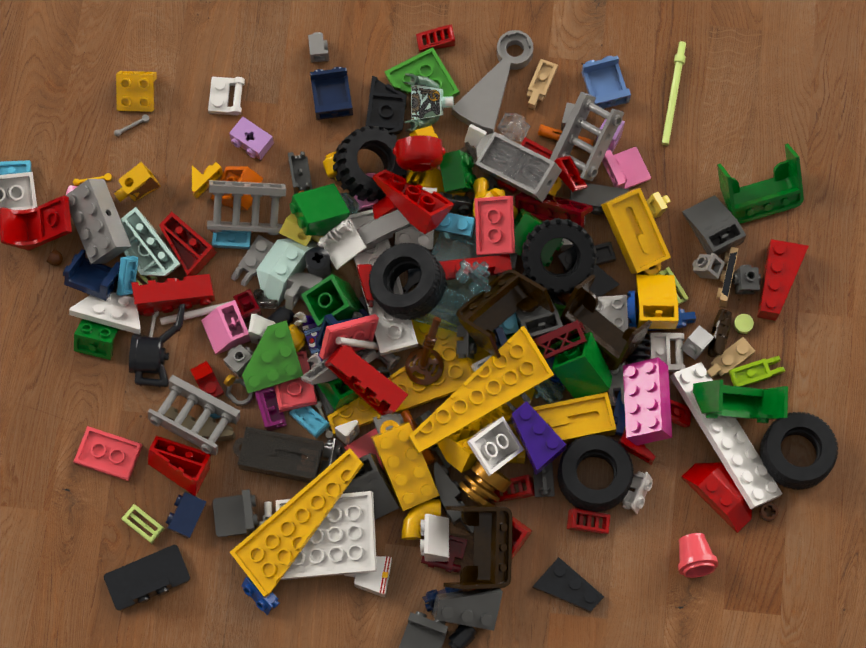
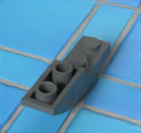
(449, 493)

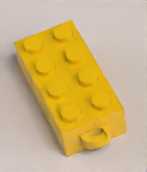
(636, 232)
(579, 417)
(403, 465)

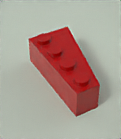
(780, 270)
(170, 294)
(365, 380)

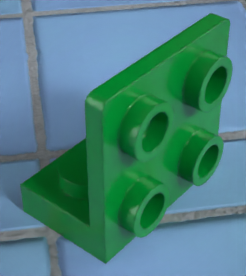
(95, 339)

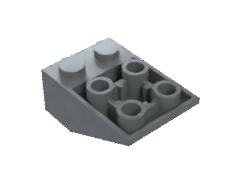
(714, 226)
(539, 321)
(373, 479)

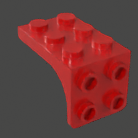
(37, 225)

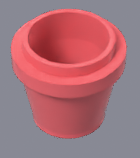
(695, 556)

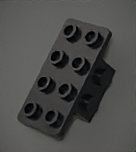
(146, 578)

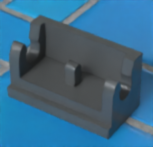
(300, 172)

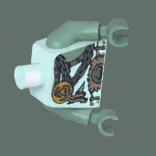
(426, 102)

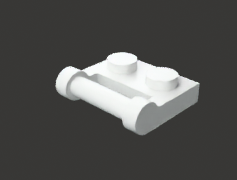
(220, 95)
(661, 348)

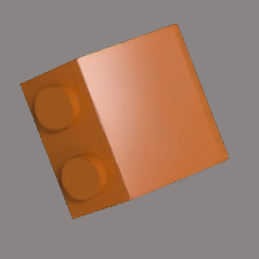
(239, 174)

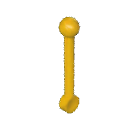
(107, 177)

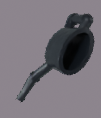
(149, 354)

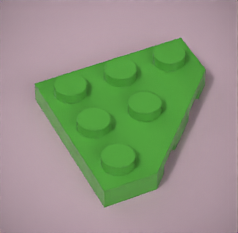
(424, 64)
(272, 360)

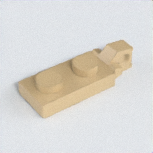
(541, 82)
(731, 358)

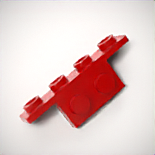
(497, 265)

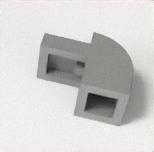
(297, 285)

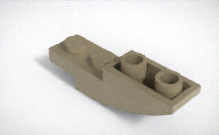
(207, 429)

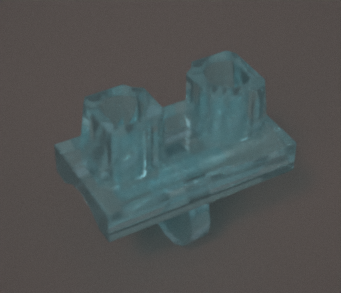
(479, 281)
(549, 391)

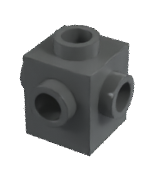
(746, 280)

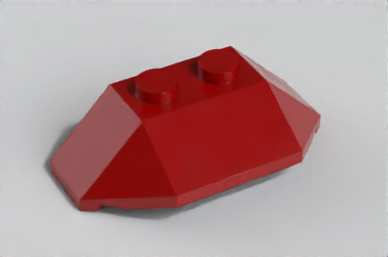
(719, 491)

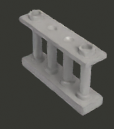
(572, 129)
(237, 190)
(194, 396)

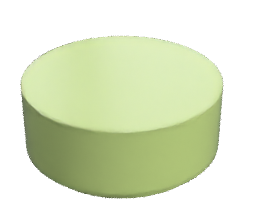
(743, 323)

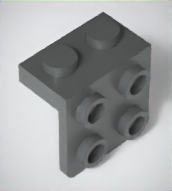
(235, 514)
(423, 632)

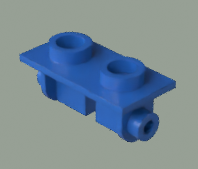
(263, 603)

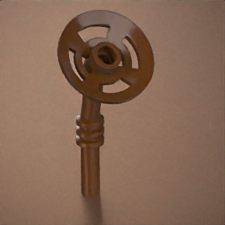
(425, 361)

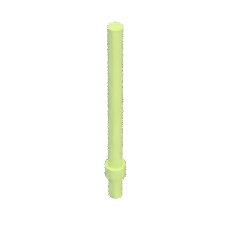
(679, 60)

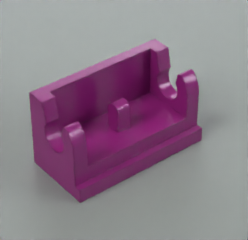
(269, 409)

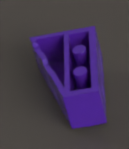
(537, 437)

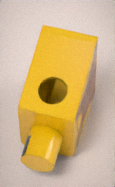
(137, 183)

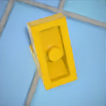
(200, 181)

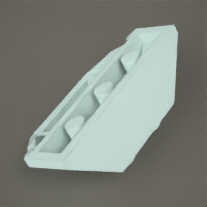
(147, 245)
(280, 263)

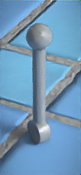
(145, 118)

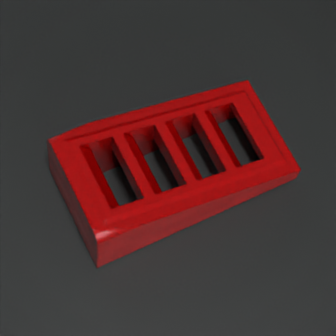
(443, 43)
(570, 174)
(363, 272)
(639, 451)
(521, 494)
(572, 516)

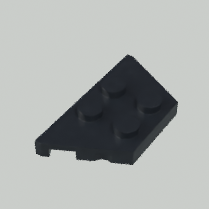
(386, 107)

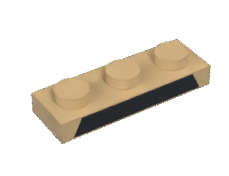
(726, 276)

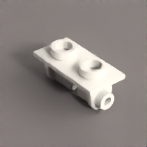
(642, 484)

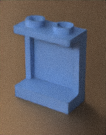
(605, 82)

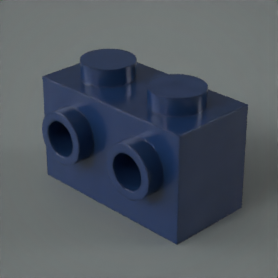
(185, 515)

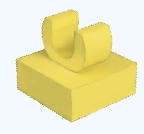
(657, 204)

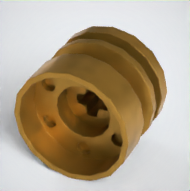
(483, 486)

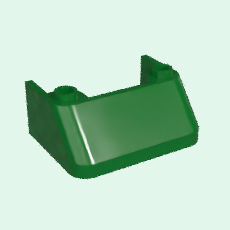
(766, 196)
(741, 402)

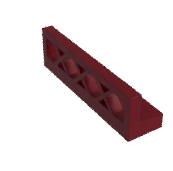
(553, 207)
(562, 333)

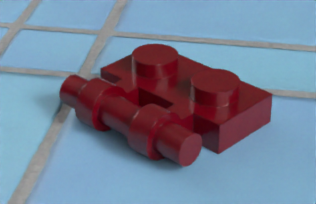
(456, 550)

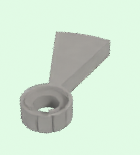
(484, 100)

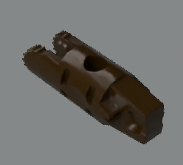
(720, 332)

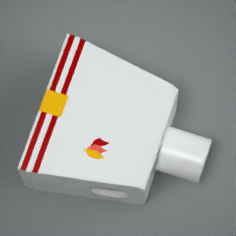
(376, 581)

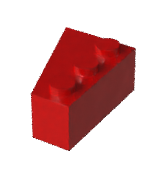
(187, 245)
(179, 463)

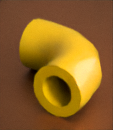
(412, 523)

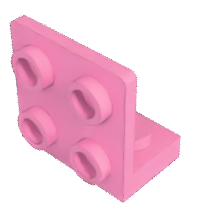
(626, 168)

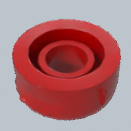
(419, 153)

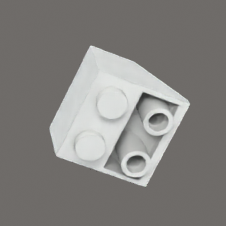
(436, 538)

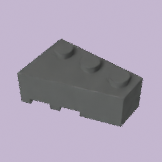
(469, 608)

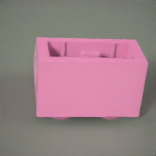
(225, 327)

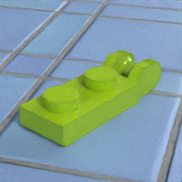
(755, 372)

